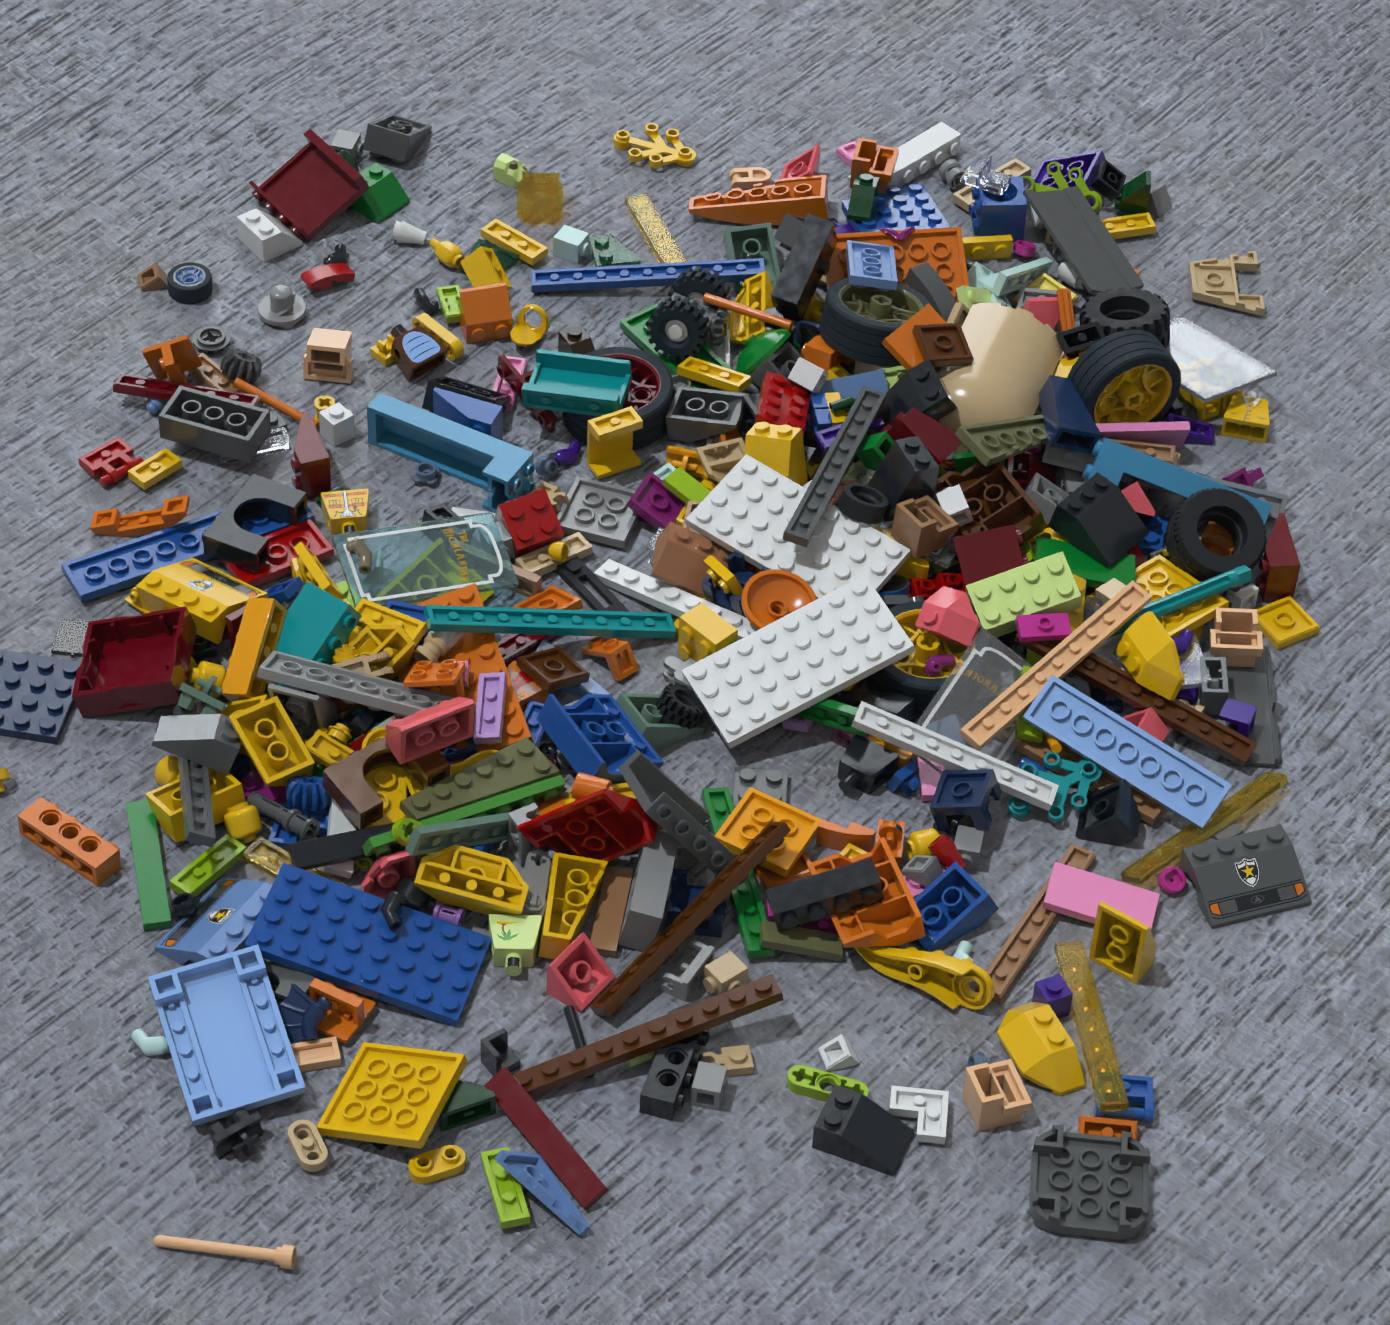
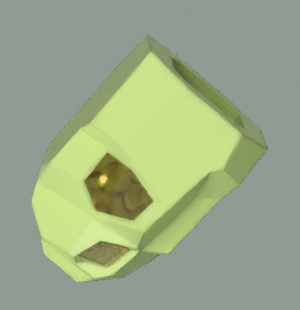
(508, 170)

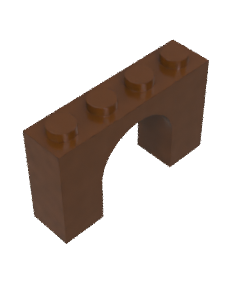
(349, 789)

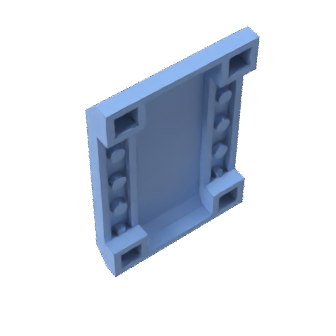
(226, 1035)

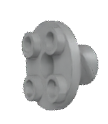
(281, 307)

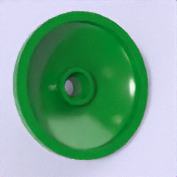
(759, 349)

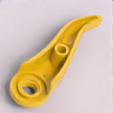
(934, 973)

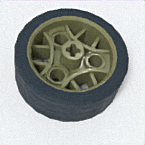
(861, 318)

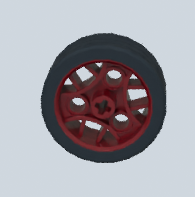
(648, 395)

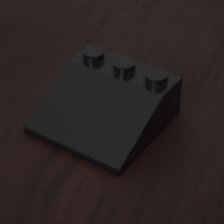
(1099, 521)

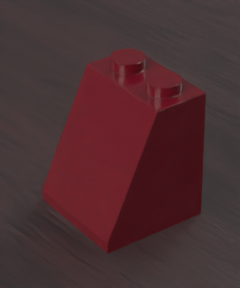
(935, 436)
(989, 553)

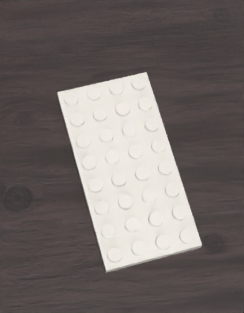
(750, 517)
(798, 661)

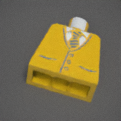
(1246, 418)

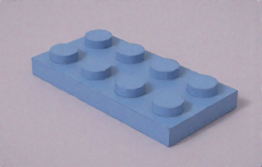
(871, 265)

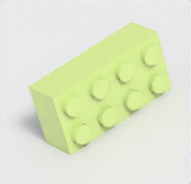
(1030, 589)

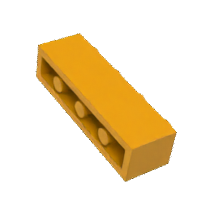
(254, 643)

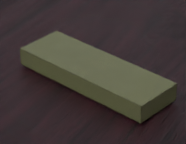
(801, 941)

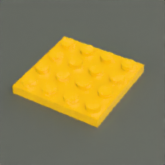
(1163, 578)
(392, 1095)

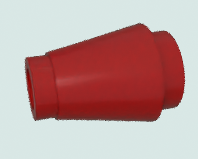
(946, 851)

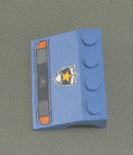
(218, 924)

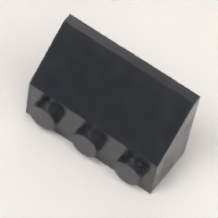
(463, 388)

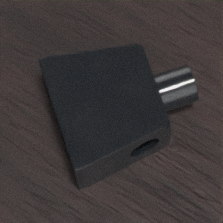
(866, 766)

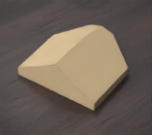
(721, 457)

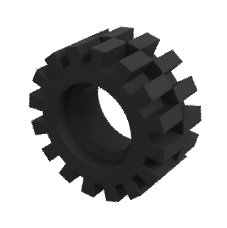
(680, 706)

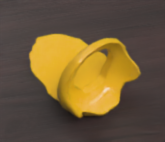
(525, 334)

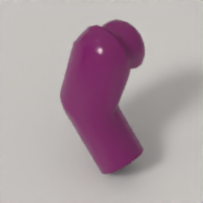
(935, 664)

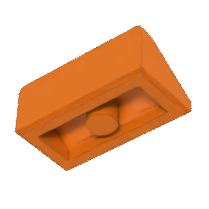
(1106, 1126)

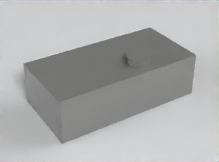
(649, 892)

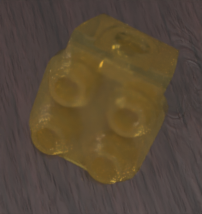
(540, 197)

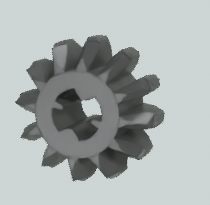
(241, 365)

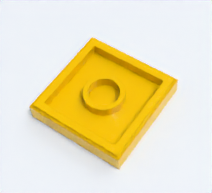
(1285, 622)

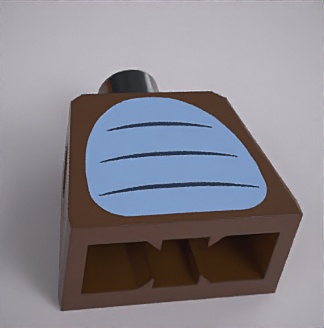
(416, 351)

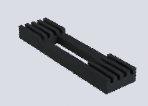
(574, 572)

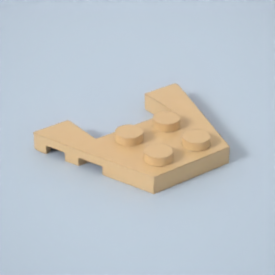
(1216, 282)

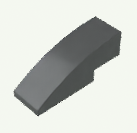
(932, 287)

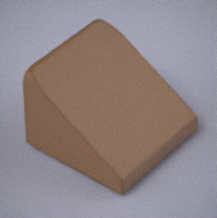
(152, 278)

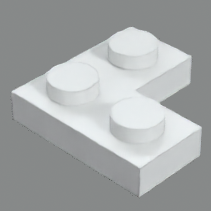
(927, 1106)

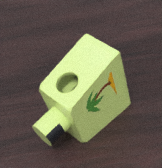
(514, 941)

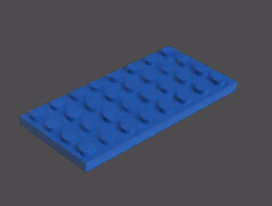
(346, 941)

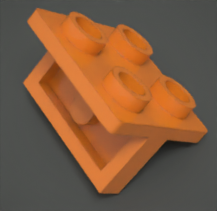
(172, 359)
(438, 677)
(347, 1010)

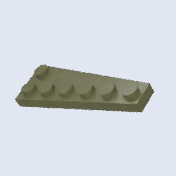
(1003, 438)
(494, 775)

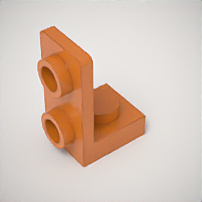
(617, 654)

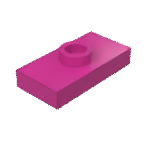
(1043, 627)

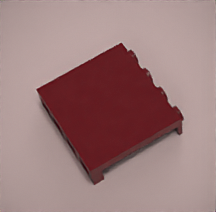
(311, 188)

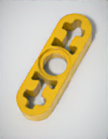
(454, 345)

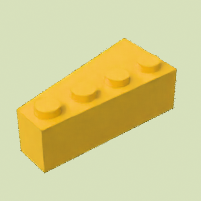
(569, 897)

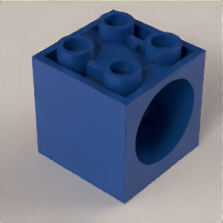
(1000, 214)

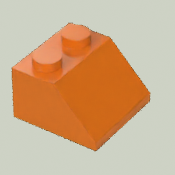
(485, 313)

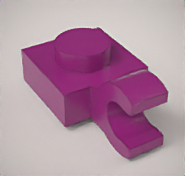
(1244, 477)

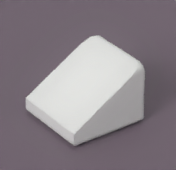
(838, 1054)

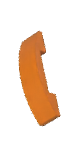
(112, 523)

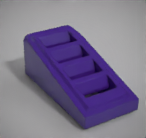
(1196, 426)

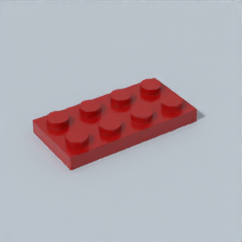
(782, 402)
(282, 550)

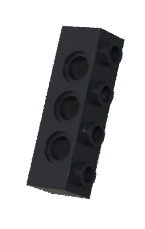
(670, 1076)

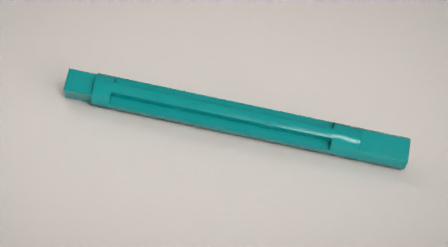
(1193, 594)

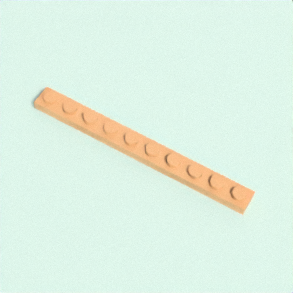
(1057, 662)

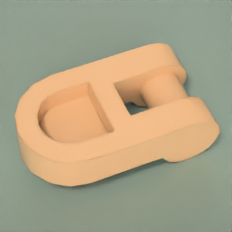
(748, 176)

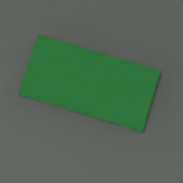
(1084, 565)

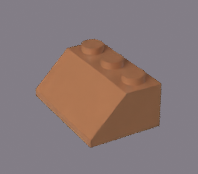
(681, 556)

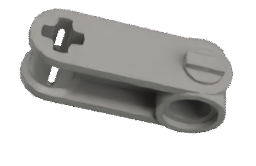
(536, 876)

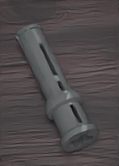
(291, 820)

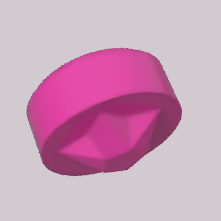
(1024, 248)
(1171, 880)

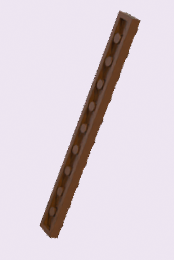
(1173, 713)
(685, 923)
(650, 1036)

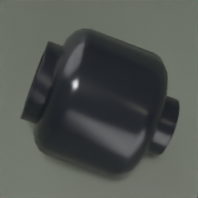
(415, 897)

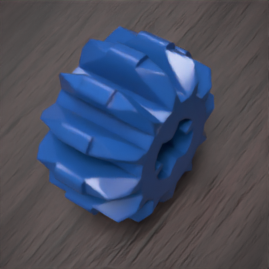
(307, 793)

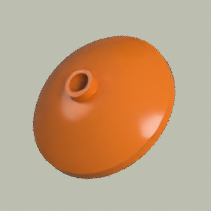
(776, 592)

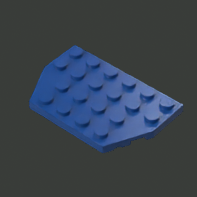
(901, 209)

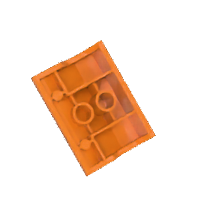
(886, 921)

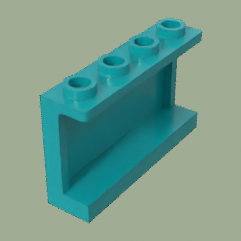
(577, 383)
(316, 626)

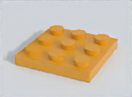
(753, 815)

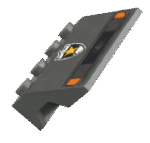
(1246, 876)

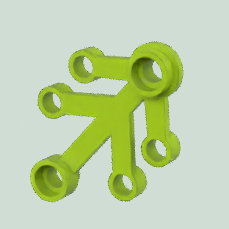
(1062, 184)

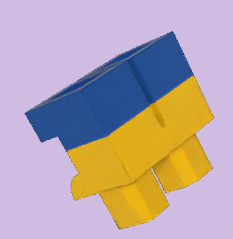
(820, 412)

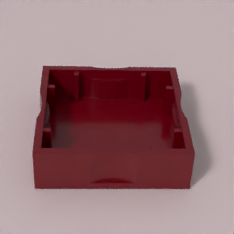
(134, 662)

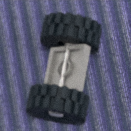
(683, 320)

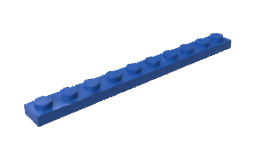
(638, 275)

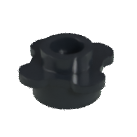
(184, 905)

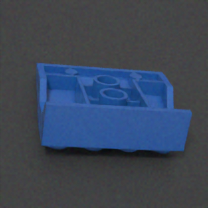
(594, 735)

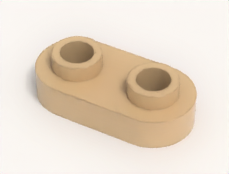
(310, 1147)

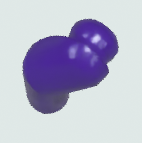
(570, 455)
(1183, 642)

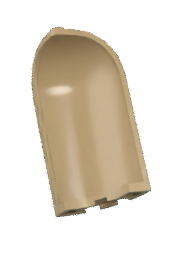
(1008, 369)

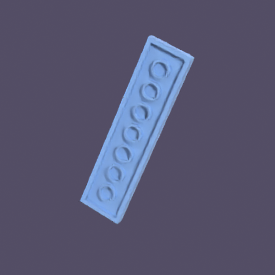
(1127, 752)

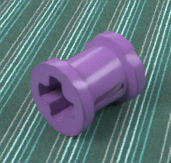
(450, 914)

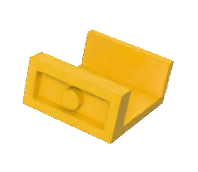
(612, 442)

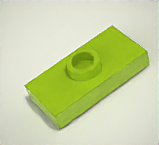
(449, 302)

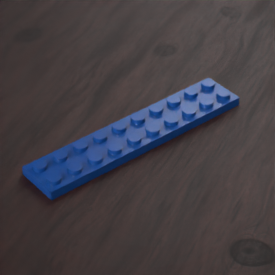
(135, 559)

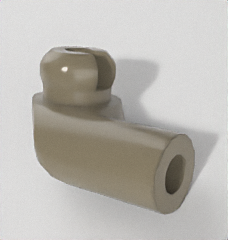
(364, 553)

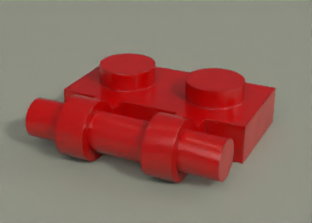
(108, 456)

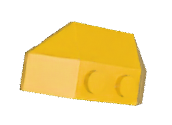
(757, 295)
(380, 639)
(1151, 656)
(472, 881)
(1041, 1048)

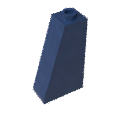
(1066, 416)

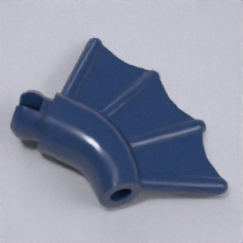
(302, 1015)

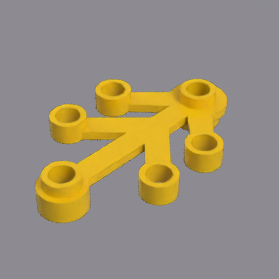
(681, 155)

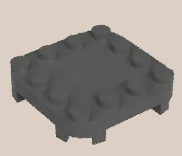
(1089, 1184)

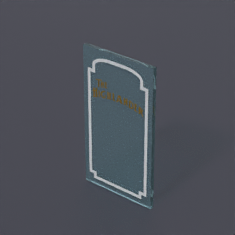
(427, 559)

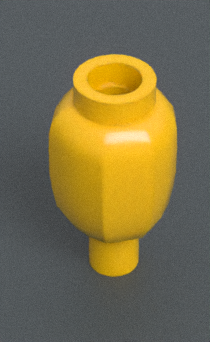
(447, 253)

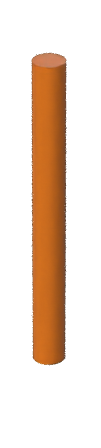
(748, 311)
(271, 401)

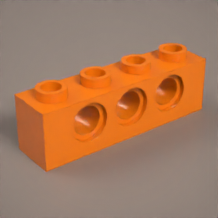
(69, 841)

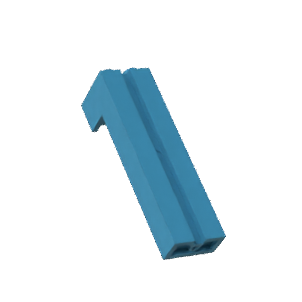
(452, 448)
(1115, 459)

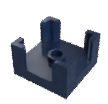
(717, 596)
(965, 794)
(683, 895)

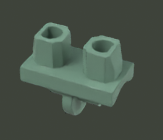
(190, 696)

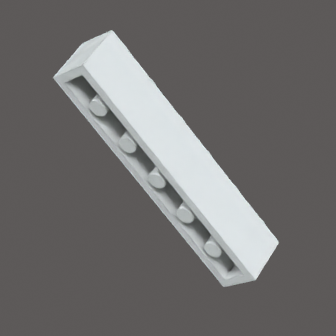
(923, 154)

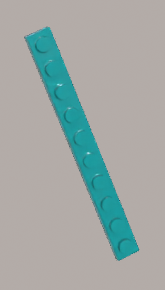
(549, 621)

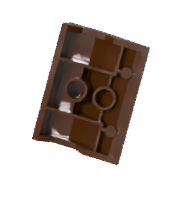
(994, 500)

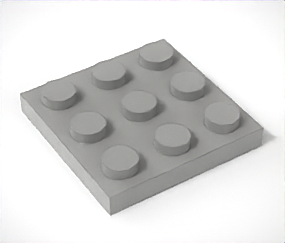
(598, 512)

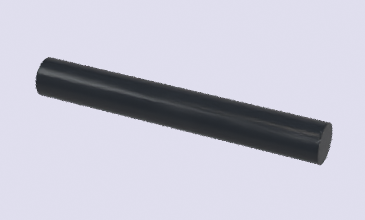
(575, 1028)

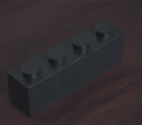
(824, 894)

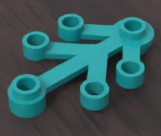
(1077, 775)

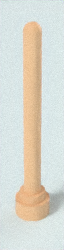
(283, 1256)

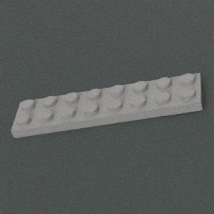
(347, 685)

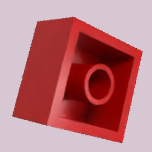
(530, 522)

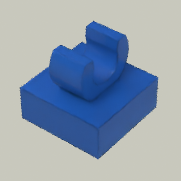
(905, 780)

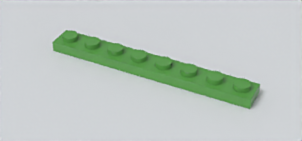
(503, 803)

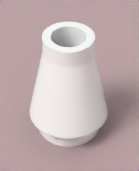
(407, 233)

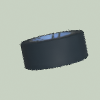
(189, 283)

